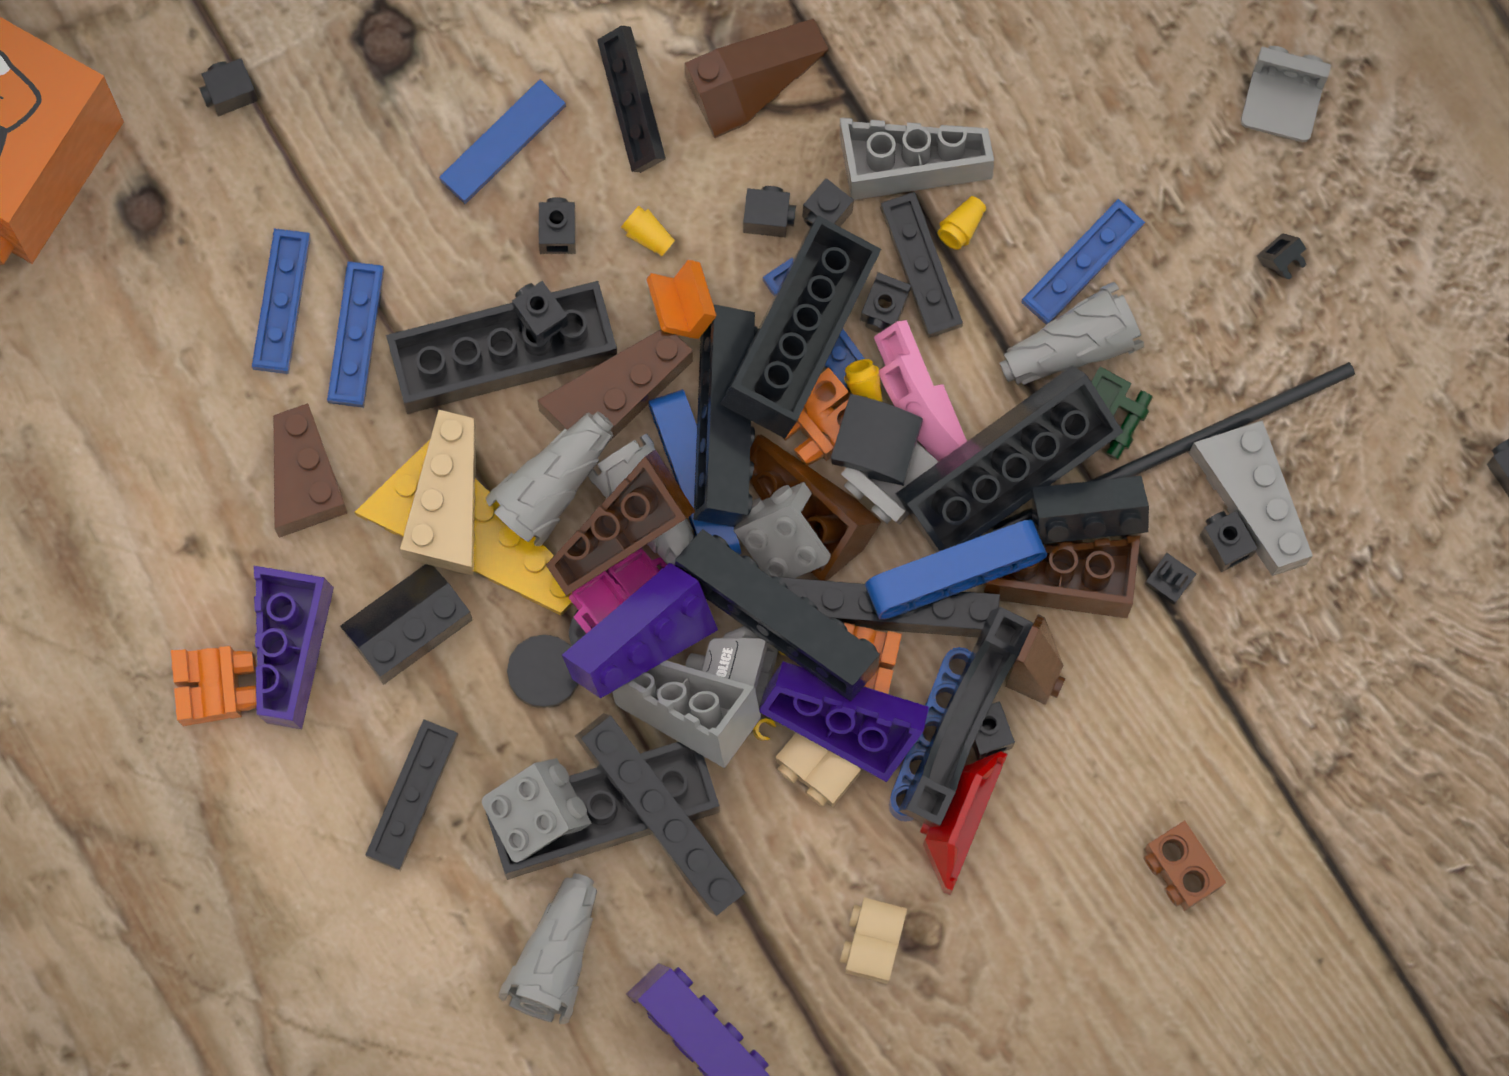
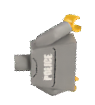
(741, 658)

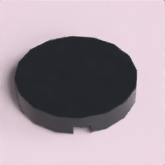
(539, 672)

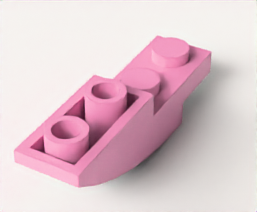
(913, 391)

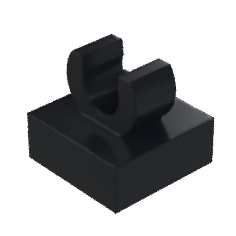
(1282, 253)
(1170, 578)

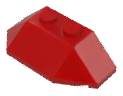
(951, 841)

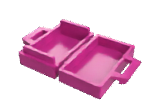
(612, 587)

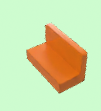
(682, 301)

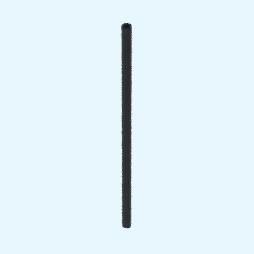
(1230, 423)

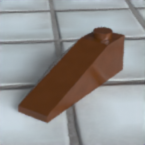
(747, 75)
(831, 512)
(1038, 665)

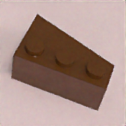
(302, 474)

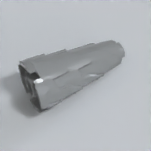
(1085, 334)
(615, 470)
(549, 481)
(552, 958)

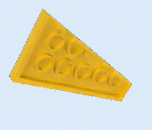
(498, 550)

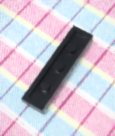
(631, 99)
(921, 264)
(411, 795)

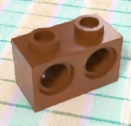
(1192, 861)

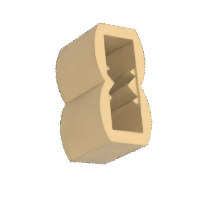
(818, 768)
(874, 940)

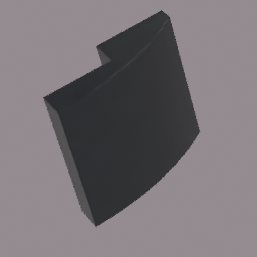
(876, 439)

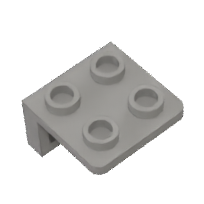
(1284, 93)
(882, 493)
(781, 536)
(535, 809)

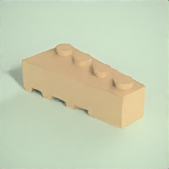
(443, 507)

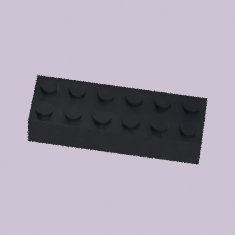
(801, 327)
(496, 351)
(1008, 458)
(612, 817)

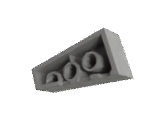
(911, 157)
(1251, 482)
(693, 708)

